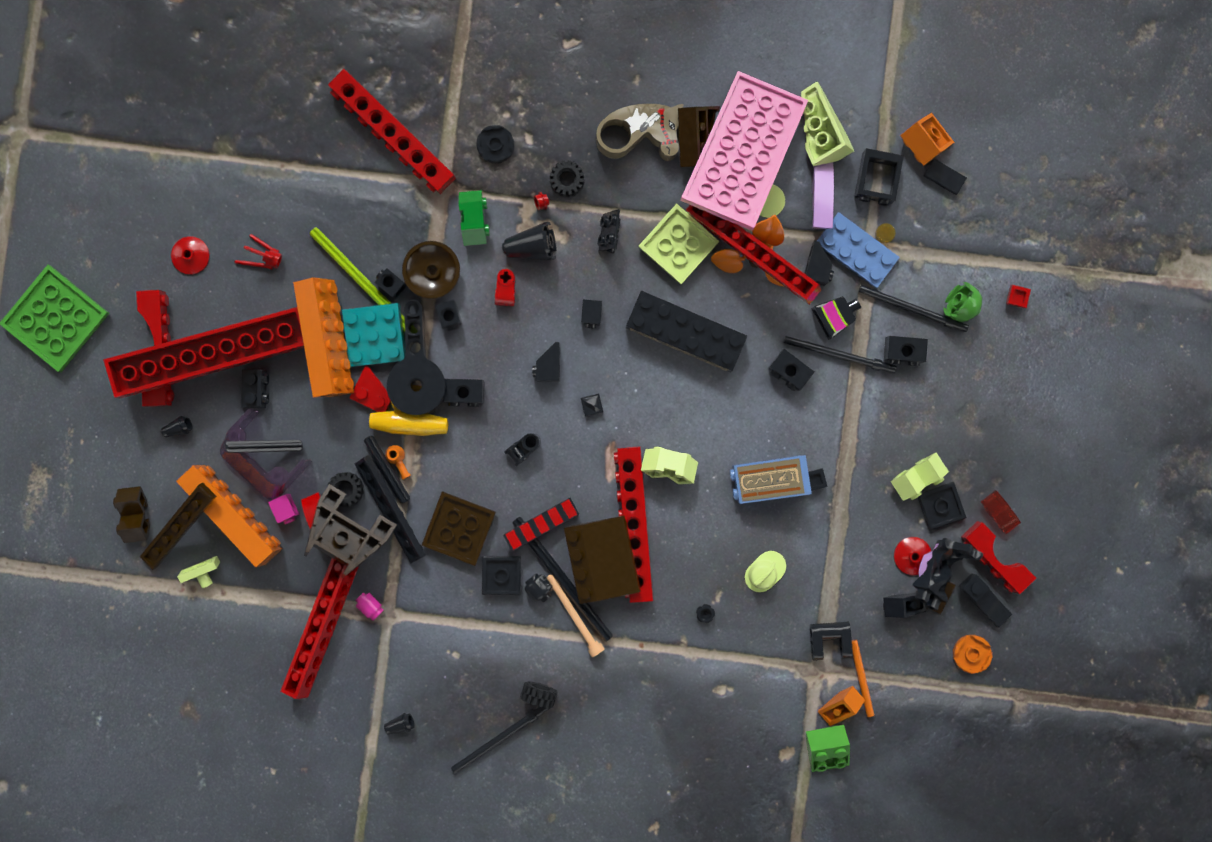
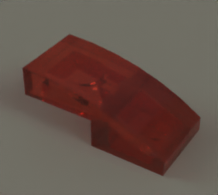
(1001, 512)

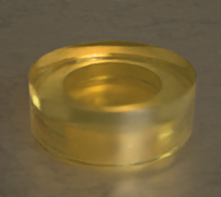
(885, 233)

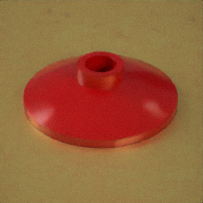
(198, 259)
(904, 551)

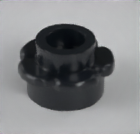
(705, 618)

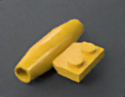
(407, 424)

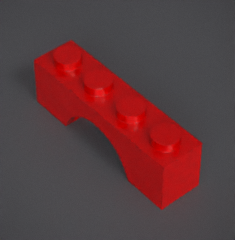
(1015, 576)

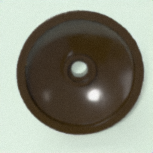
(421, 260)

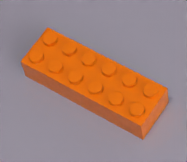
(323, 337)
(232, 516)

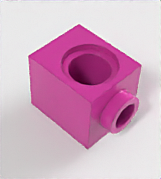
(284, 509)

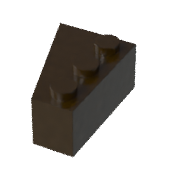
(694, 130)

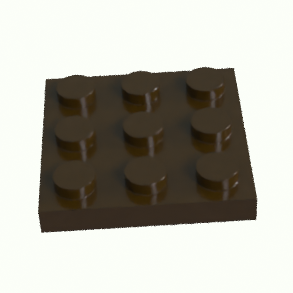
(458, 528)

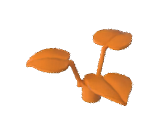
(767, 231)

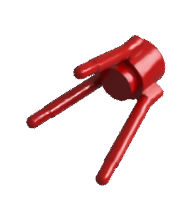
(271, 258)

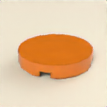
(972, 654)

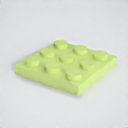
(678, 244)

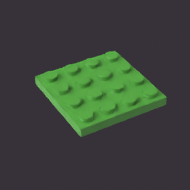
(54, 318)

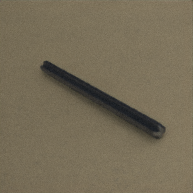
(567, 585)

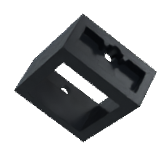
(880, 157)

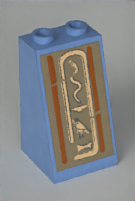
(770, 479)

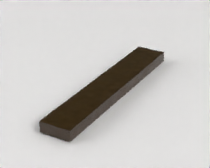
(178, 526)

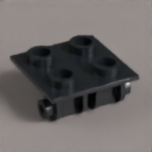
(609, 228)

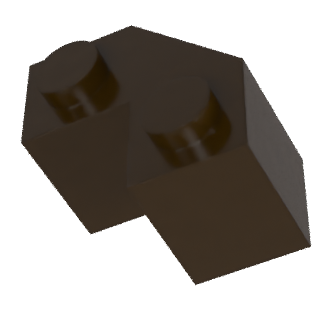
(132, 523)

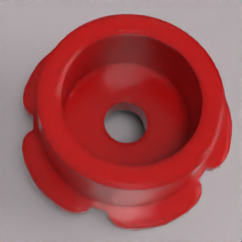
(541, 201)

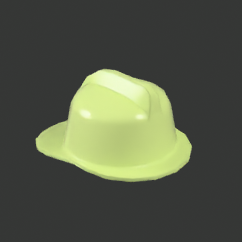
(765, 571)

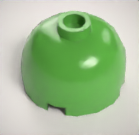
(964, 303)

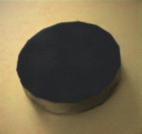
(495, 144)

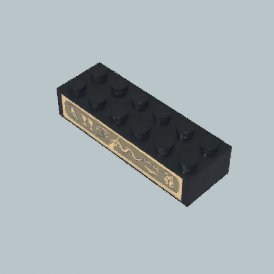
(686, 331)

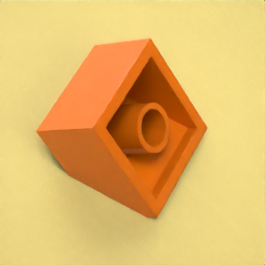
(927, 139)

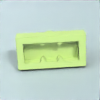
(200, 572)

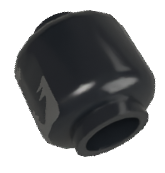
(538, 588)

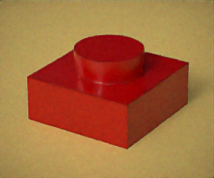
(1018, 296)

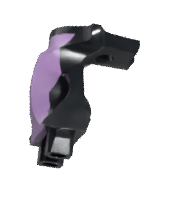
(933, 580)

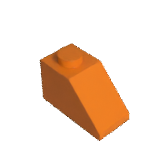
(842, 706)

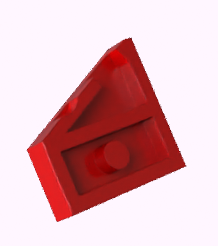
(371, 391)

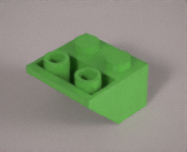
(828, 748)

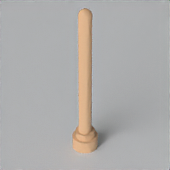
(594, 647)

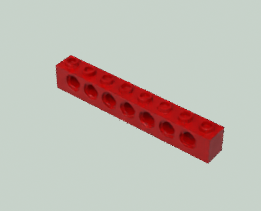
(345, 82)
(758, 254)
(620, 457)
(318, 631)

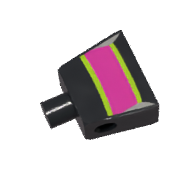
(836, 315)

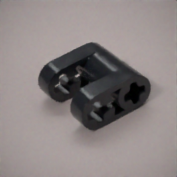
(830, 631)

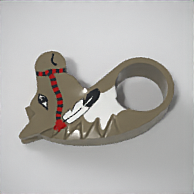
(643, 121)

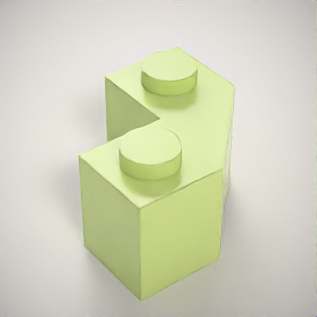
(670, 464)
(925, 472)

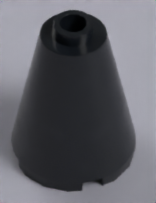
(532, 243)

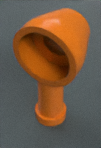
(398, 460)

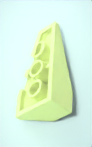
(824, 133)

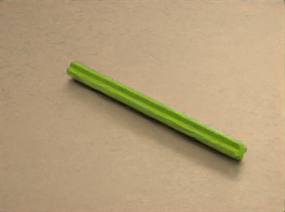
(359, 278)

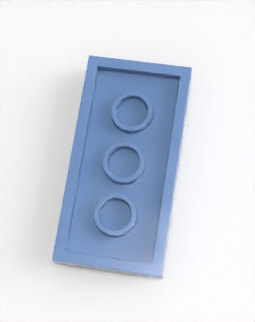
(857, 250)

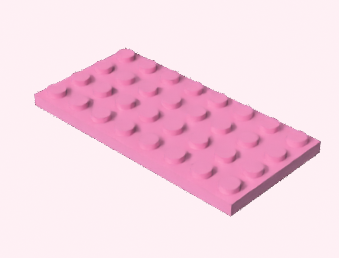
(744, 151)

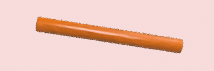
(862, 679)

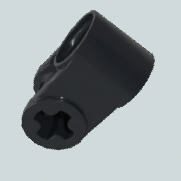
(522, 449)

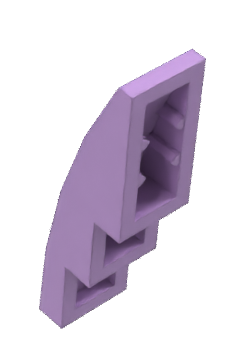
(823, 196)

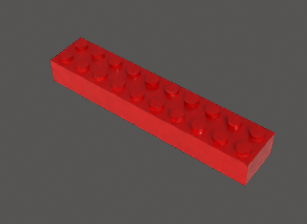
(204, 353)

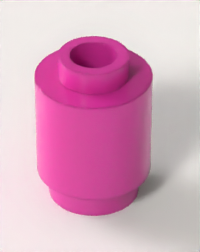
(369, 606)

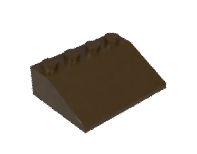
(602, 559)

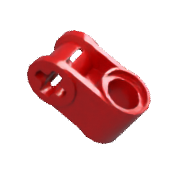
(505, 291)

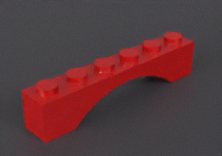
(153, 307)

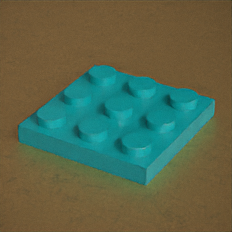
(374, 334)

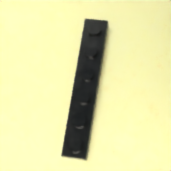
(389, 508)

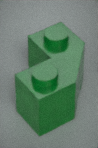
(472, 218)

